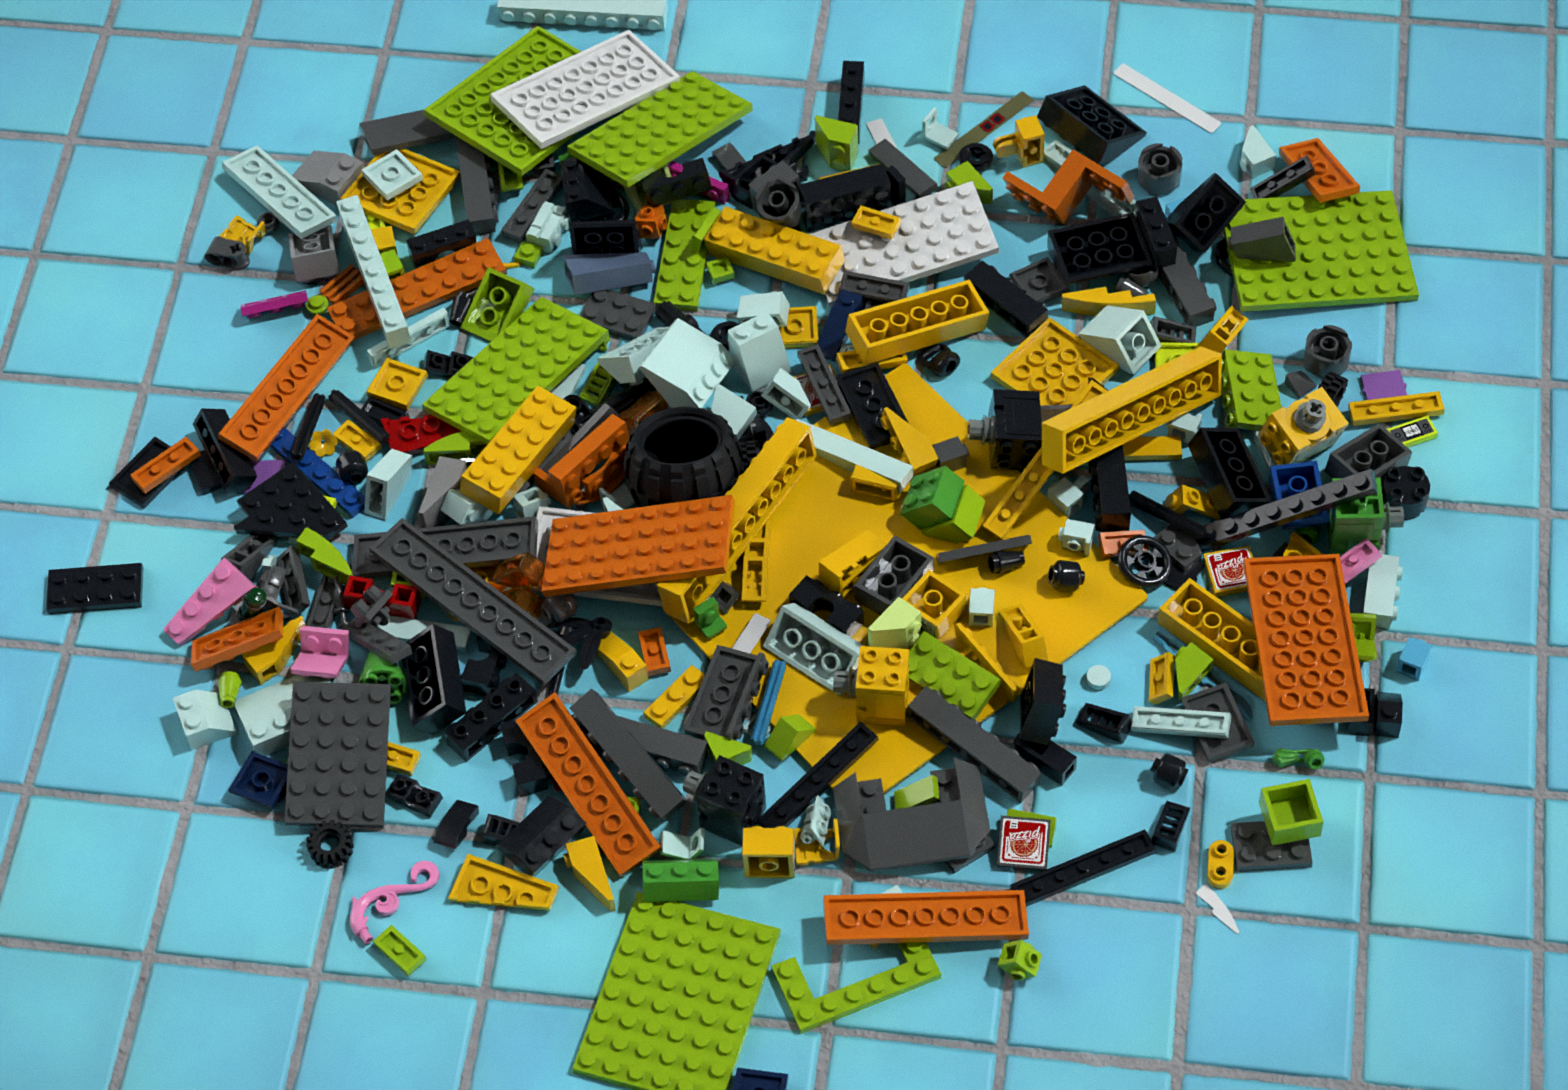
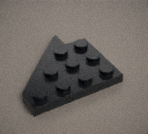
(287, 506)

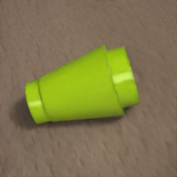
(229, 686)

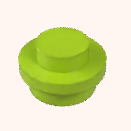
(317, 305)

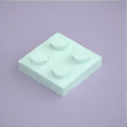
(392, 174)

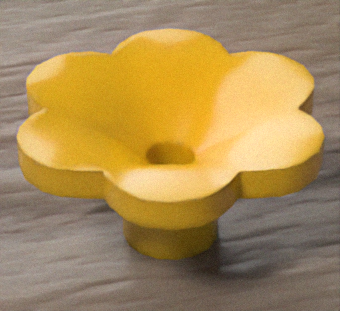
(325, 447)

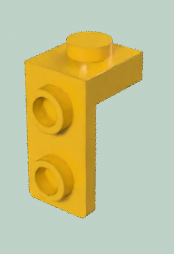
(1192, 499)

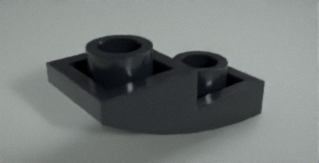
(444, 365)
(762, 431)
(413, 796)
(454, 824)

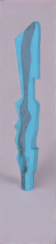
(1242, 699)

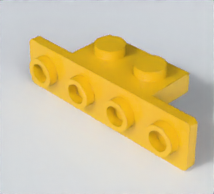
(980, 656)

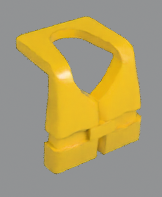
(240, 231)
(814, 852)

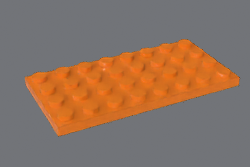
(638, 546)
(1305, 640)

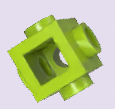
(1019, 960)

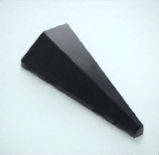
(743, 174)

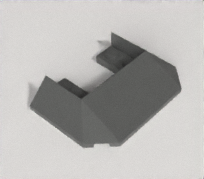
(916, 833)

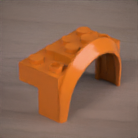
(567, 474)

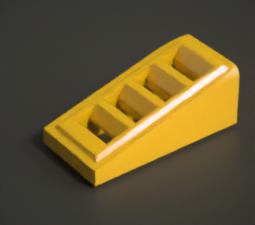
(872, 484)

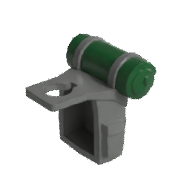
(265, 596)

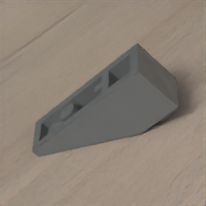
(250, 553)

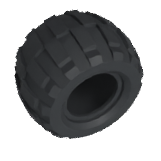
(681, 457)

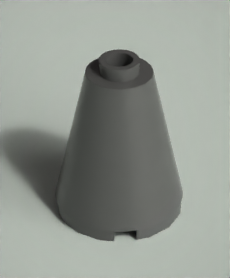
(779, 202)

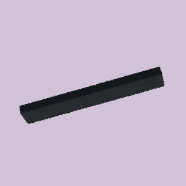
(819, 777)
(1085, 867)

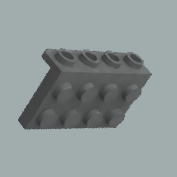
(726, 693)

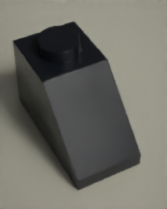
(1388, 714)

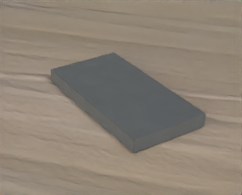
(401, 132)

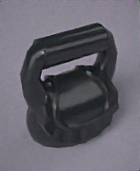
(941, 364)

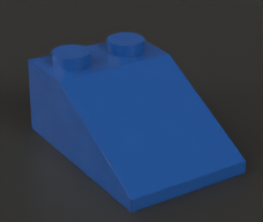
(1293, 479)

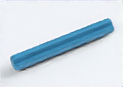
(768, 702)

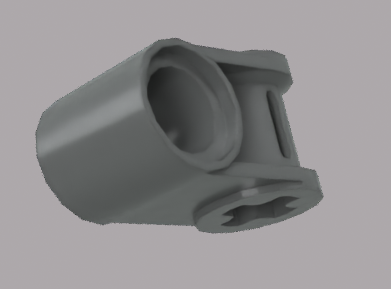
(227, 253)

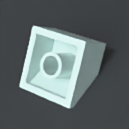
(203, 718)

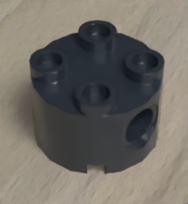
(1406, 488)

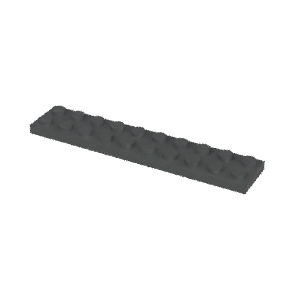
(473, 601)

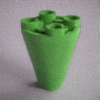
(380, 671)

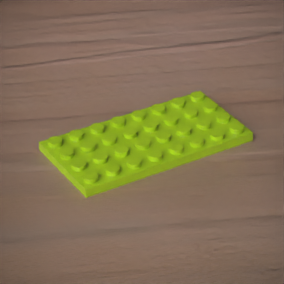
(659, 129)
(529, 353)

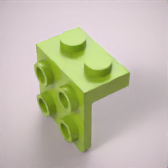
(1364, 632)

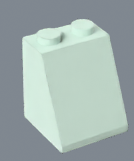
(1122, 336)
(758, 351)

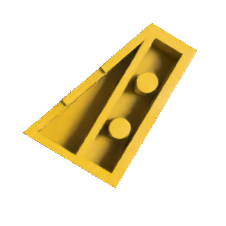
(848, 563)

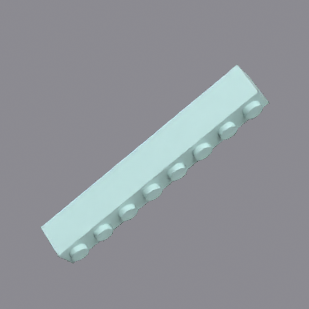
(599, 13)
(373, 272)

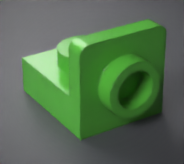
(708, 619)

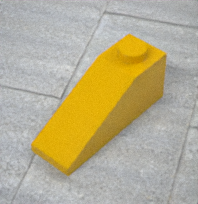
(1224, 330)
(1024, 634)
(623, 662)
(588, 869)

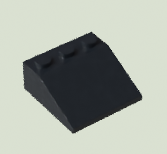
(605, 237)

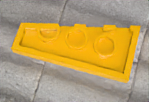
(500, 886)

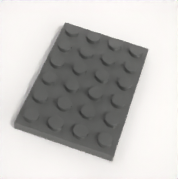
(338, 754)

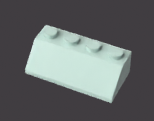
(625, 360)
(811, 644)

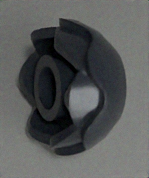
(765, 406)

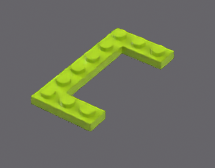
(813, 1013)

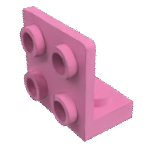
(322, 652)

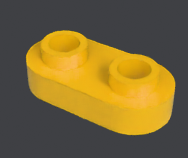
(1220, 862)

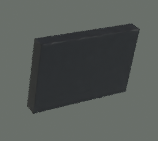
(123, 483)

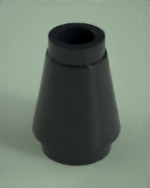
(460, 307)
(1005, 560)

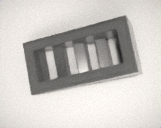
(1167, 325)

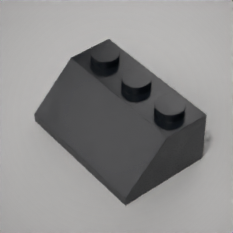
(585, 190)
(541, 836)

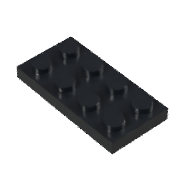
(866, 396)
(95, 588)

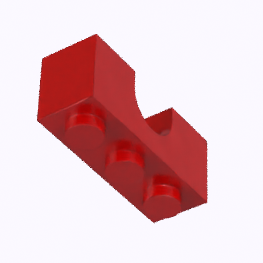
(403, 603)

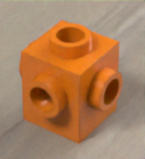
(651, 221)

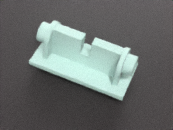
(816, 822)

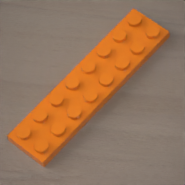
(421, 287)
(286, 388)
(588, 784)
(925, 917)

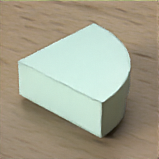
(268, 562)

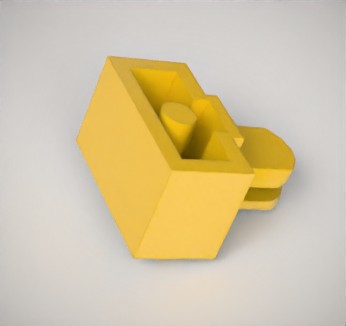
(1025, 142)

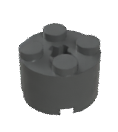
(1159, 169)
(1327, 351)

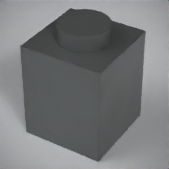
(951, 454)

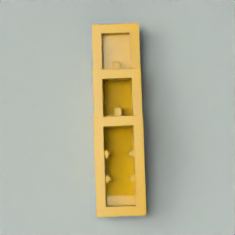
(1094, 300)
(756, 566)

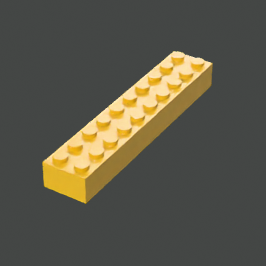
(1131, 409)
(756, 498)

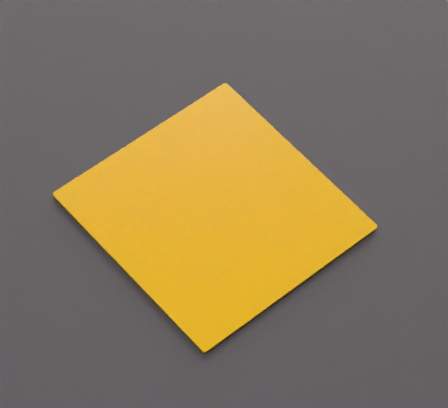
(826, 514)

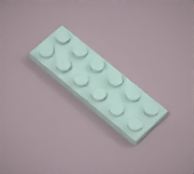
(279, 192)

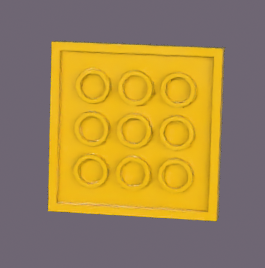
(414, 205)
(1054, 364)

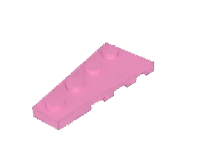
(216, 594)

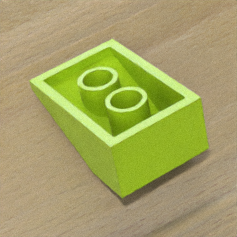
(496, 304)

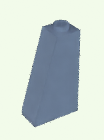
(607, 270)

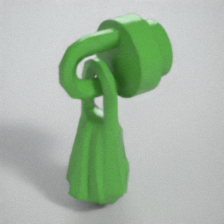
(1312, 757)

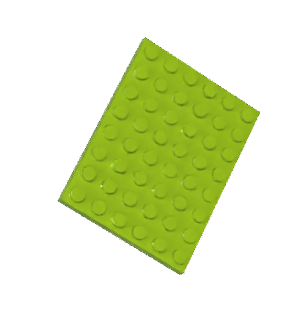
(479, 122)
(1344, 254)
(677, 998)

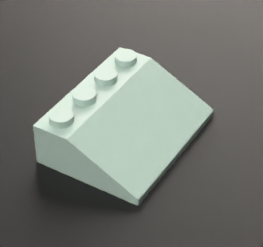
(686, 365)
(268, 715)

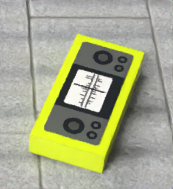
(1414, 431)

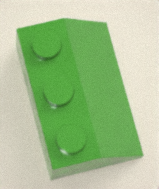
(680, 880)

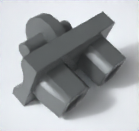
(374, 611)

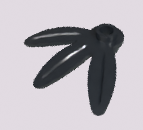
(584, 628)

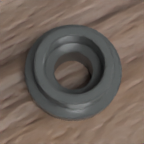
(270, 220)

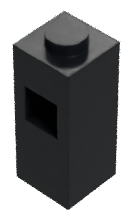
(1051, 759)

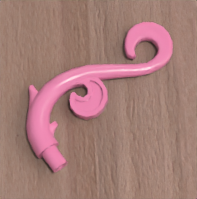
(389, 892)

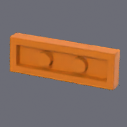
(165, 465)

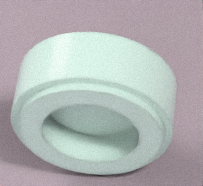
(1098, 677)

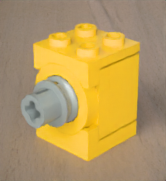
(1303, 428)
(878, 685)

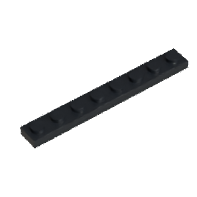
(1289, 509)

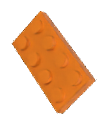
(1331, 177)
(237, 639)

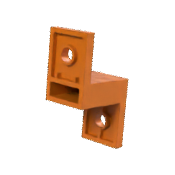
(1068, 188)

